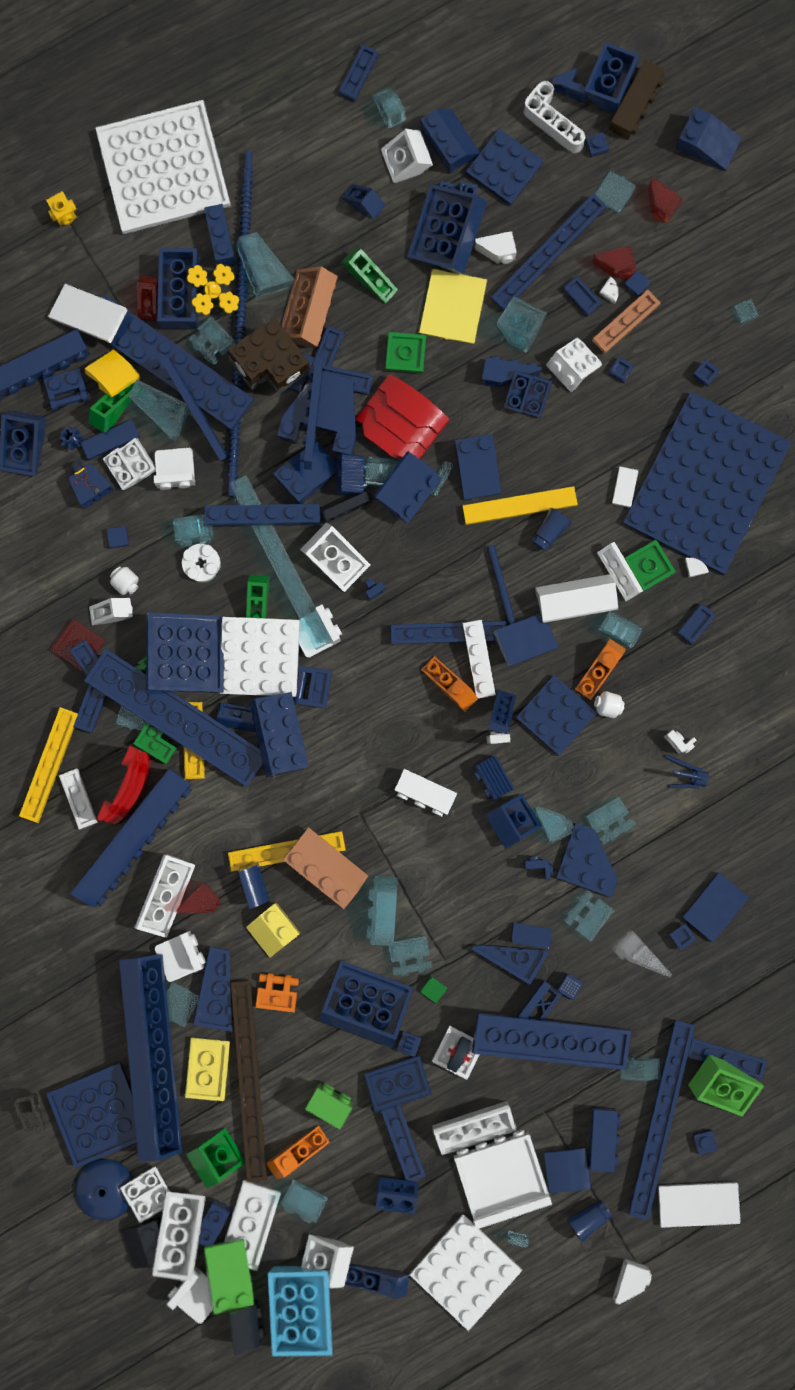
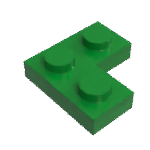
(151, 742)

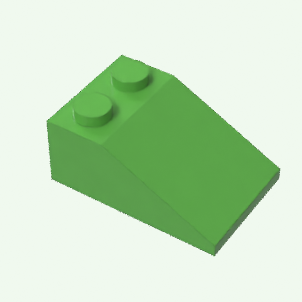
(724, 1086)
(228, 1276)

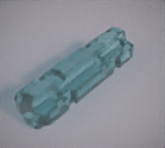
(443, 473)

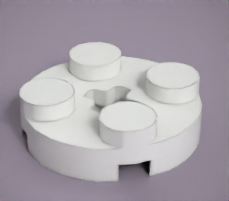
(194, 571)

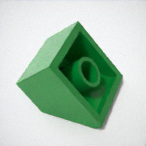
(215, 1158)

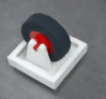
(456, 1053)

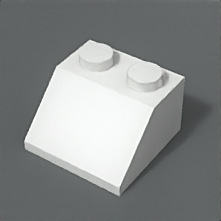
(406, 155)
(328, 1255)

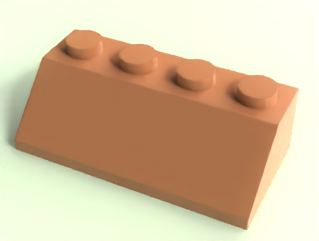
(308, 305)
(325, 867)

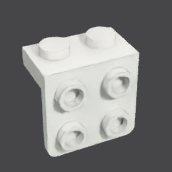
(573, 364)
(174, 468)
(333, 631)
(180, 956)
(192, 1296)

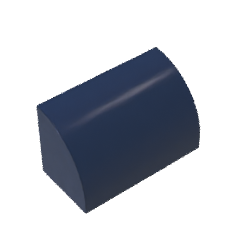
(253, 884)

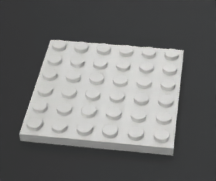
(162, 166)

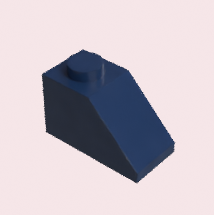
(364, 200)

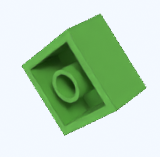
(330, 1105)

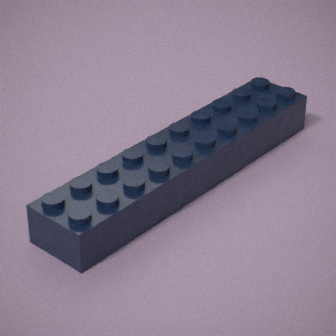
(150, 1057)

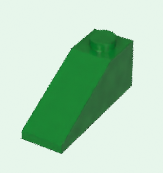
(369, 274)
(109, 409)
(257, 596)

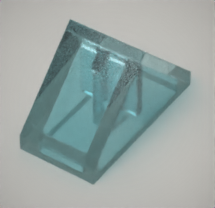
(642, 1069)

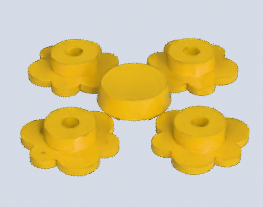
(212, 289)

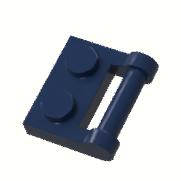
(63, 384)
(318, 687)

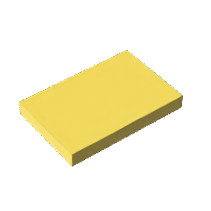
(207, 1069)

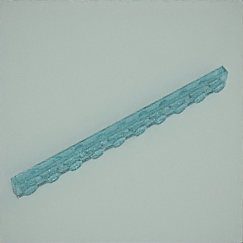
(284, 569)

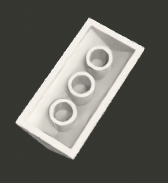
(577, 598)
(165, 896)
(474, 1128)
(179, 1236)

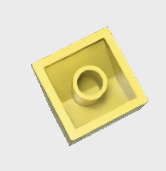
(273, 930)

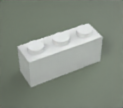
(425, 793)

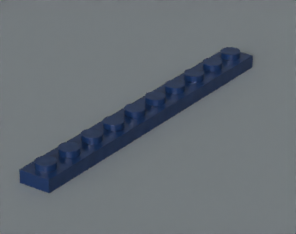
(661, 1119)

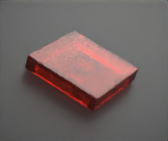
(73, 636)

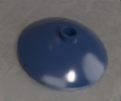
(104, 1175)

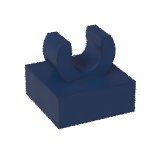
(374, 590)
(409, 1044)

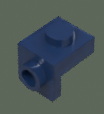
(535, 862)

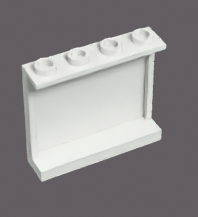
(502, 1179)

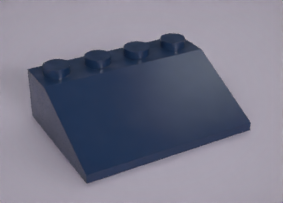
(447, 228)
(366, 1004)

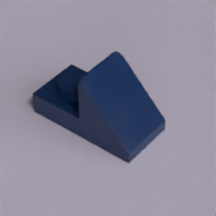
(565, 85)

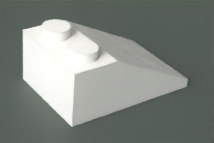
(335, 556)

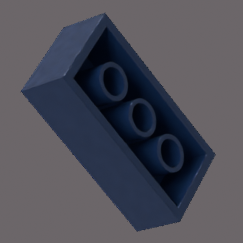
(174, 290)
(278, 734)

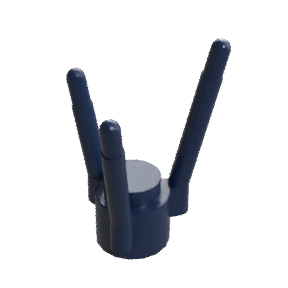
(697, 776)

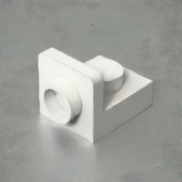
(676, 741)

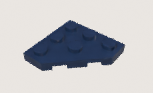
(587, 862)

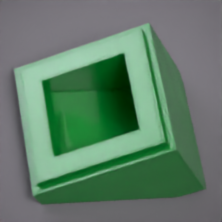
(433, 989)

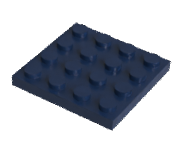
(184, 653)
(95, 1114)

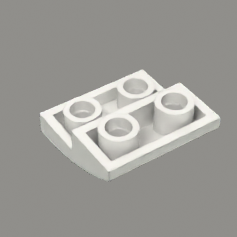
(130, 464)
(146, 1194)

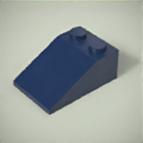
(708, 139)
(21, 442)
(477, 466)
(304, 483)

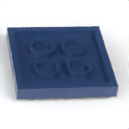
(504, 167)
(556, 715)

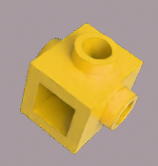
(61, 209)

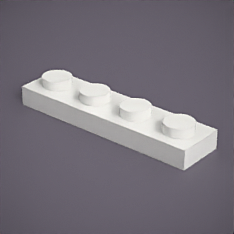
(479, 658)

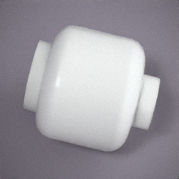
(124, 580)
(609, 704)

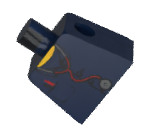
(88, 484)

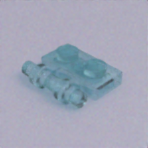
(216, 335)
(606, 816)
(593, 920)
(410, 949)

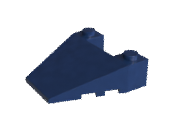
(334, 415)

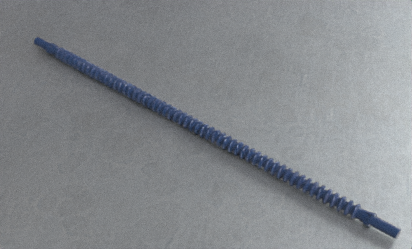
(247, 172)

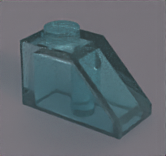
(390, 106)
(553, 824)

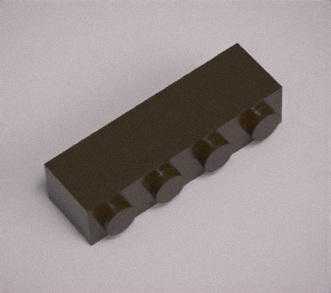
(636, 100)

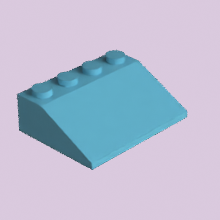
(299, 1311)

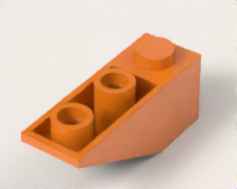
(600, 669)
(450, 684)
(297, 1153)

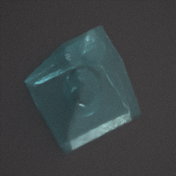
(521, 323)

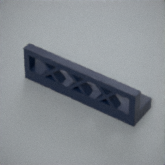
(534, 1001)

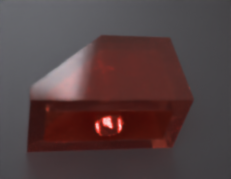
(663, 200)
(616, 262)
(147, 298)
(201, 901)

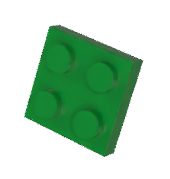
(405, 352)
(650, 565)

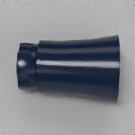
(550, 529)
(589, 1220)

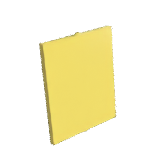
(453, 306)

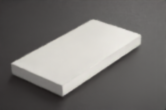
(87, 313)
(699, 1204)
(253, 1219)

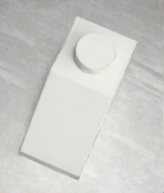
(497, 247)
(111, 611)
(631, 1281)

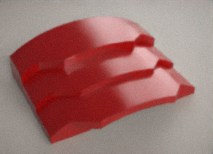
(401, 419)
(131, 789)

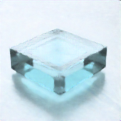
(745, 311)
(518, 1239)

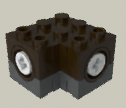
(270, 357)

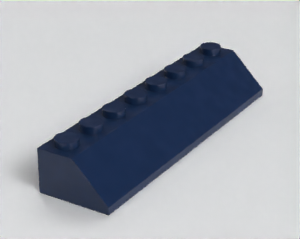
(132, 838)

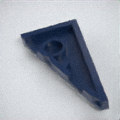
(517, 961)

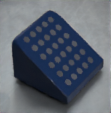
(569, 986)

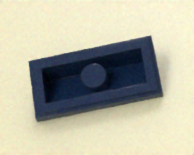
(235, 717)
(531, 935)

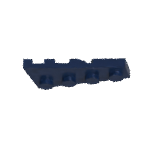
(215, 993)

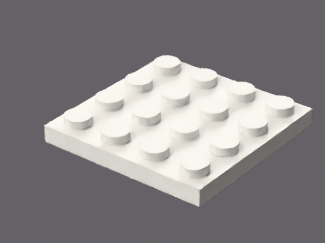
(260, 655)
(465, 1272)

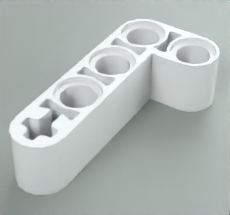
(571, 138)

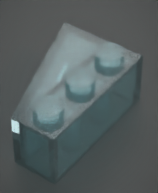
(262, 266)
(161, 408)
(382, 911)

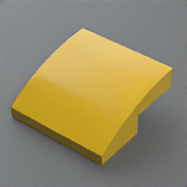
(112, 373)

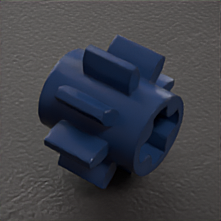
(70, 438)

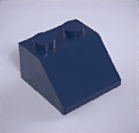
(513, 821)

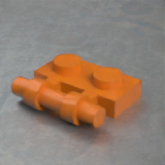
(277, 999)

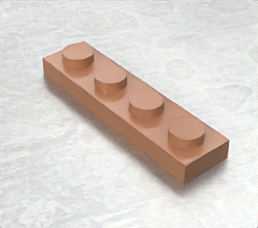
(626, 321)

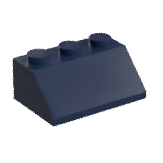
(611, 77)
(448, 139)
(407, 487)

